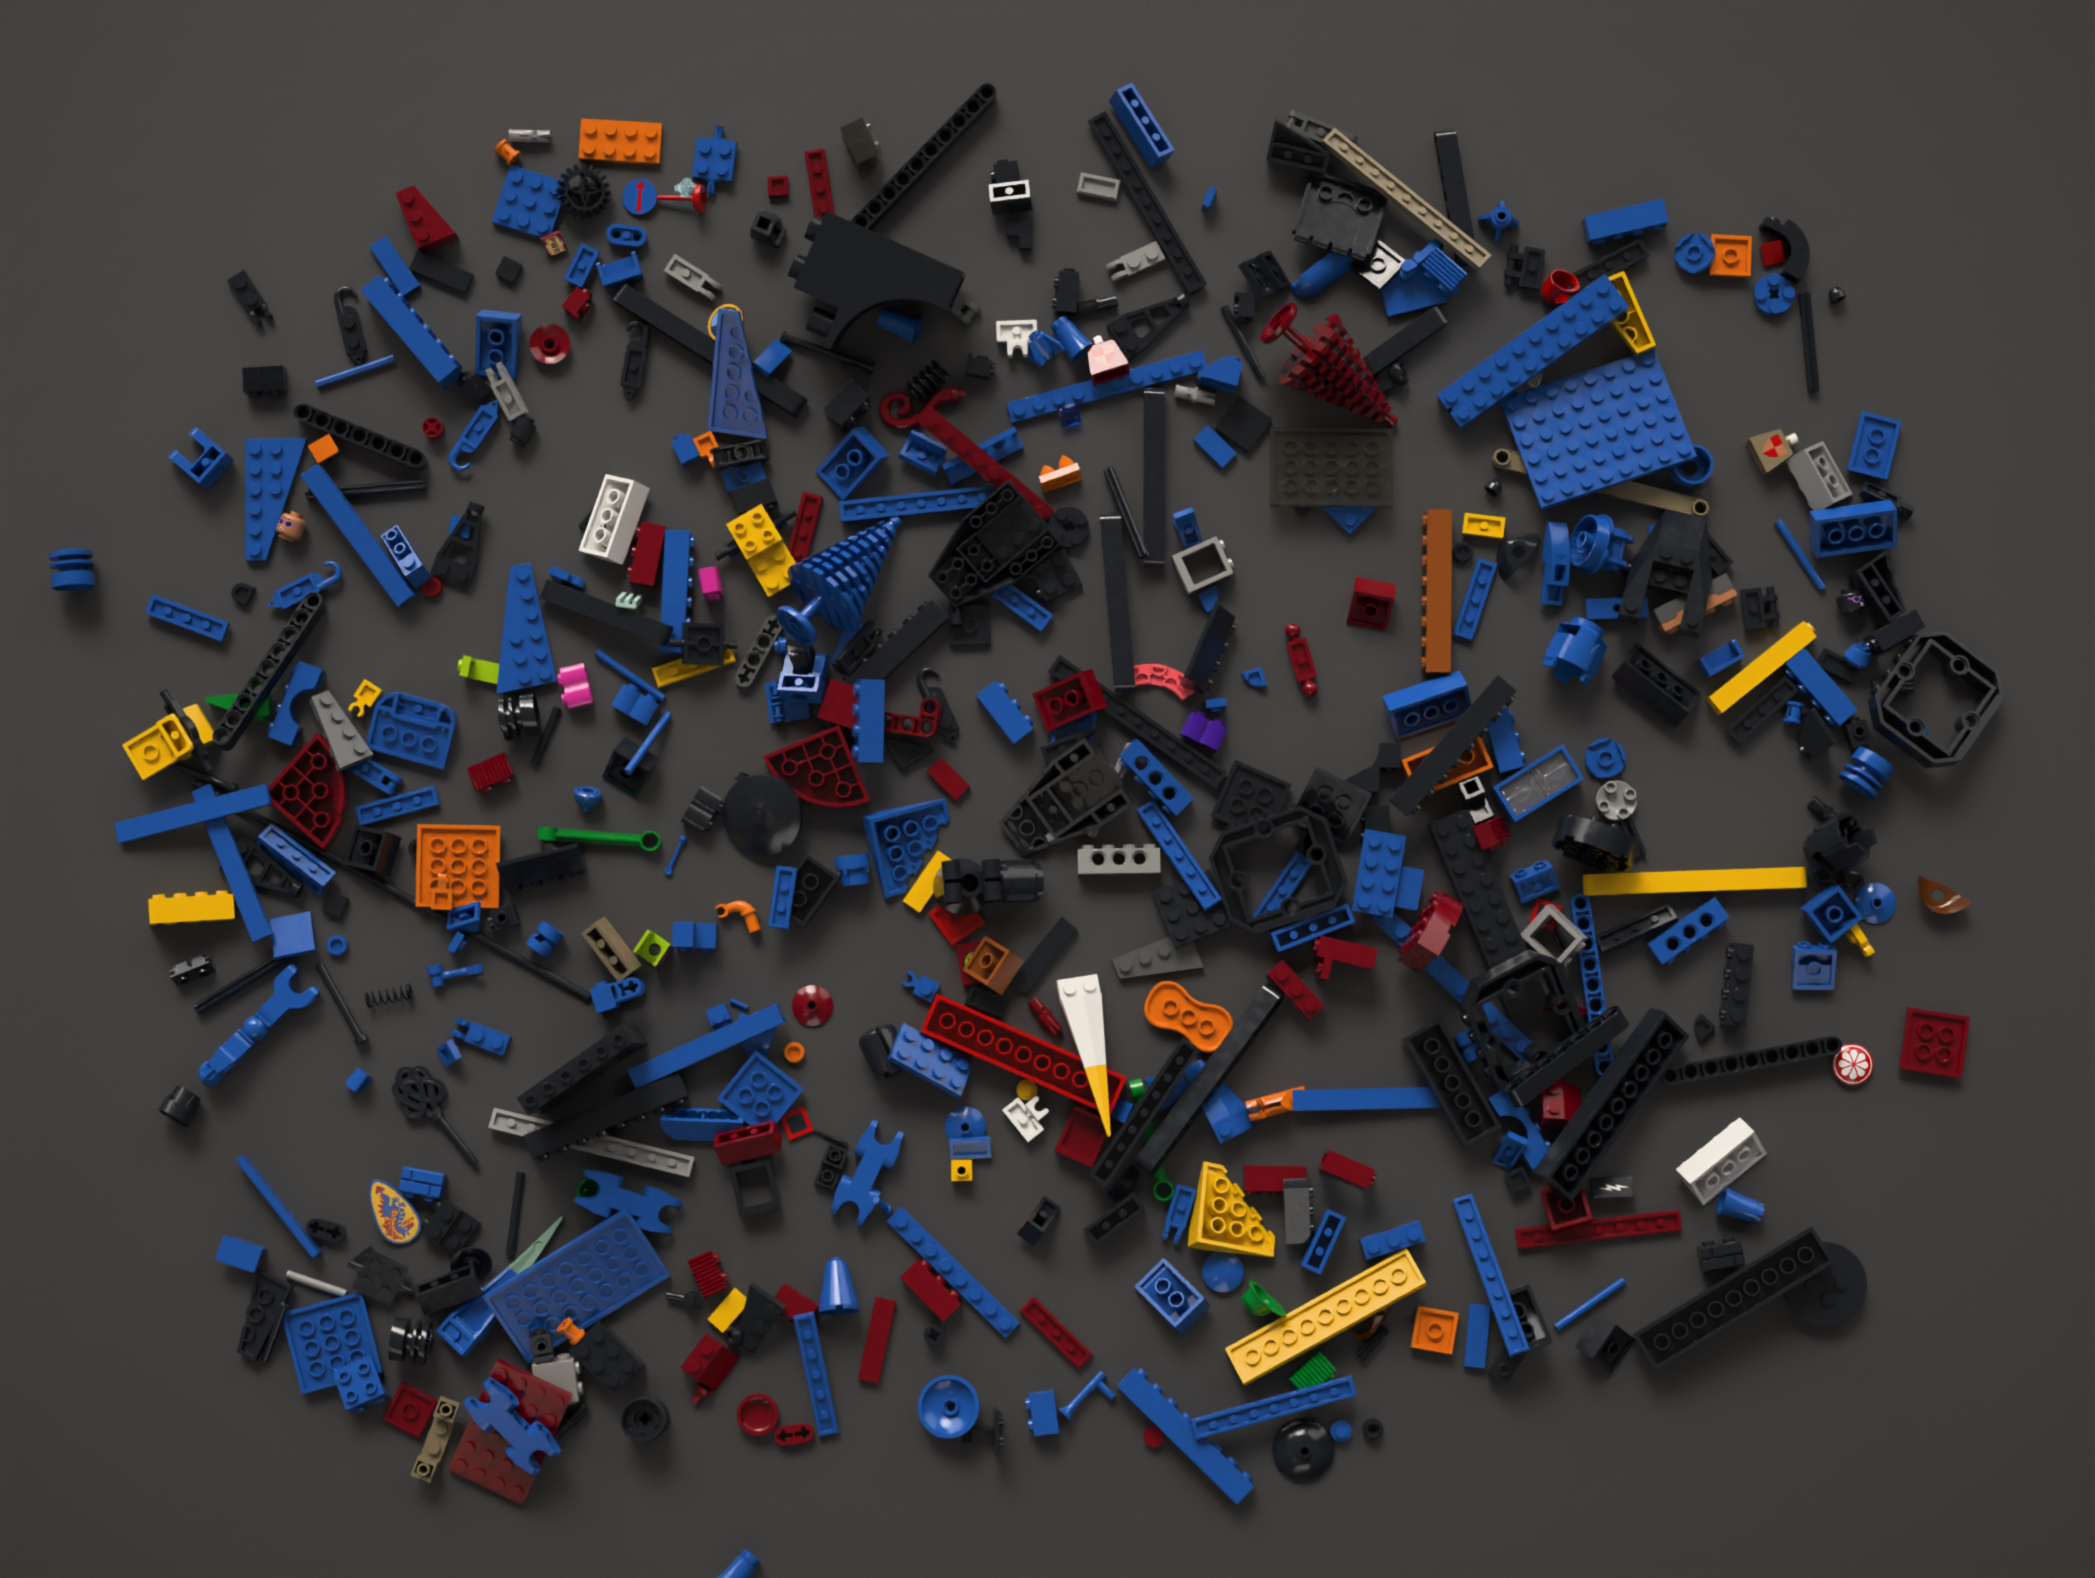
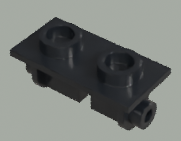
(183, 974)

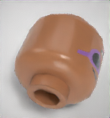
(291, 526)

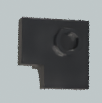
(767, 229)

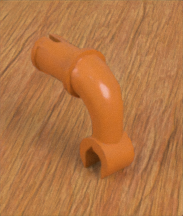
(746, 910)

